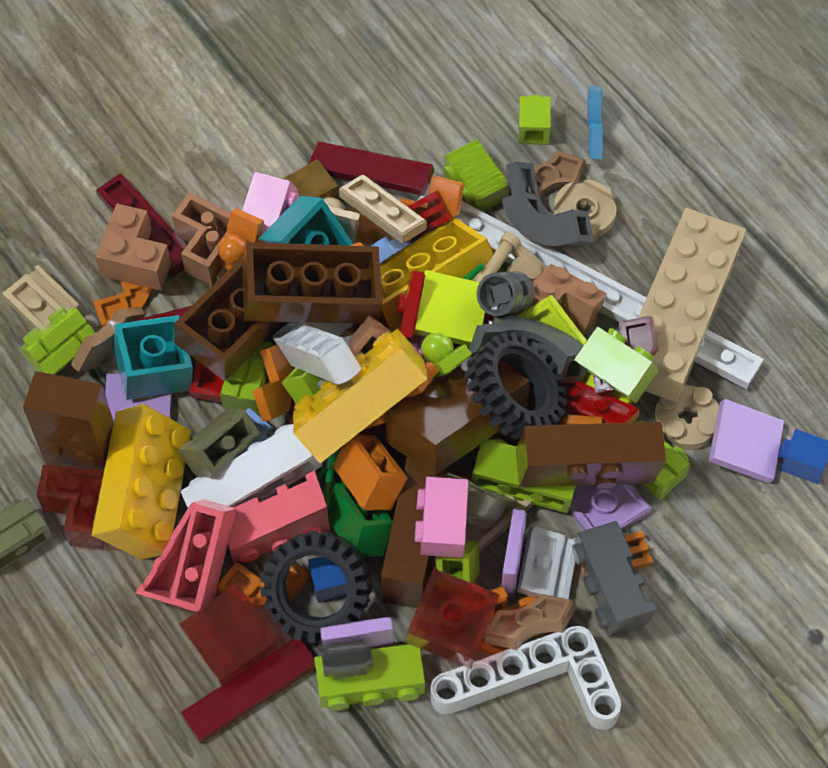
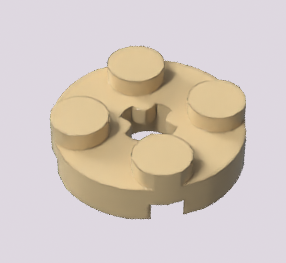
(596, 196)
(676, 430)

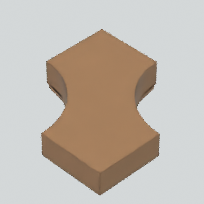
(558, 172)
(99, 345)
(516, 626)

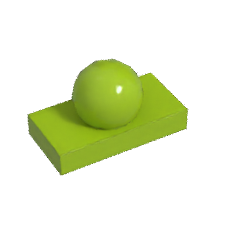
(441, 352)

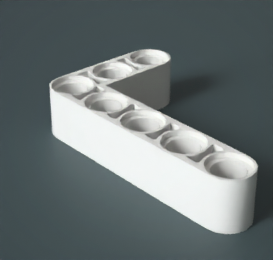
(318, 350)
(532, 672)

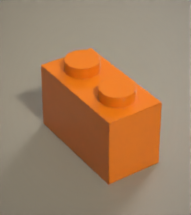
(370, 472)

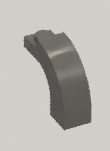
(534, 220)
(558, 344)

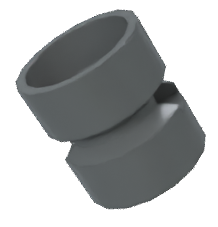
(505, 293)

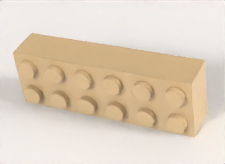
(688, 295)

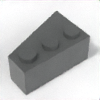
(612, 579)

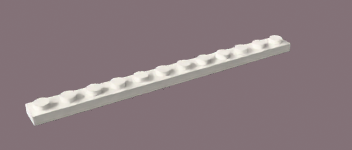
(620, 302)

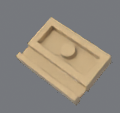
(37, 297)

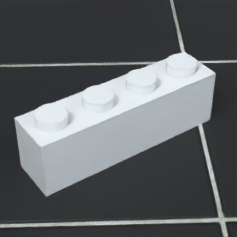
(256, 472)

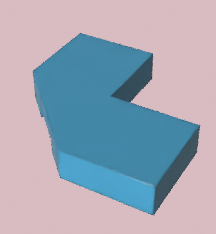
(594, 124)

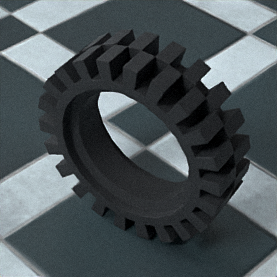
(532, 366)
(320, 545)

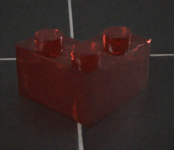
(75, 494)

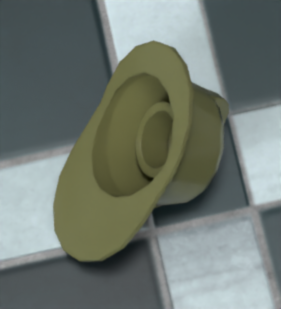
(484, 505)

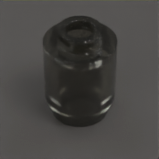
(346, 659)

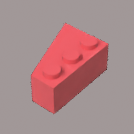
(271, 523)
(193, 558)

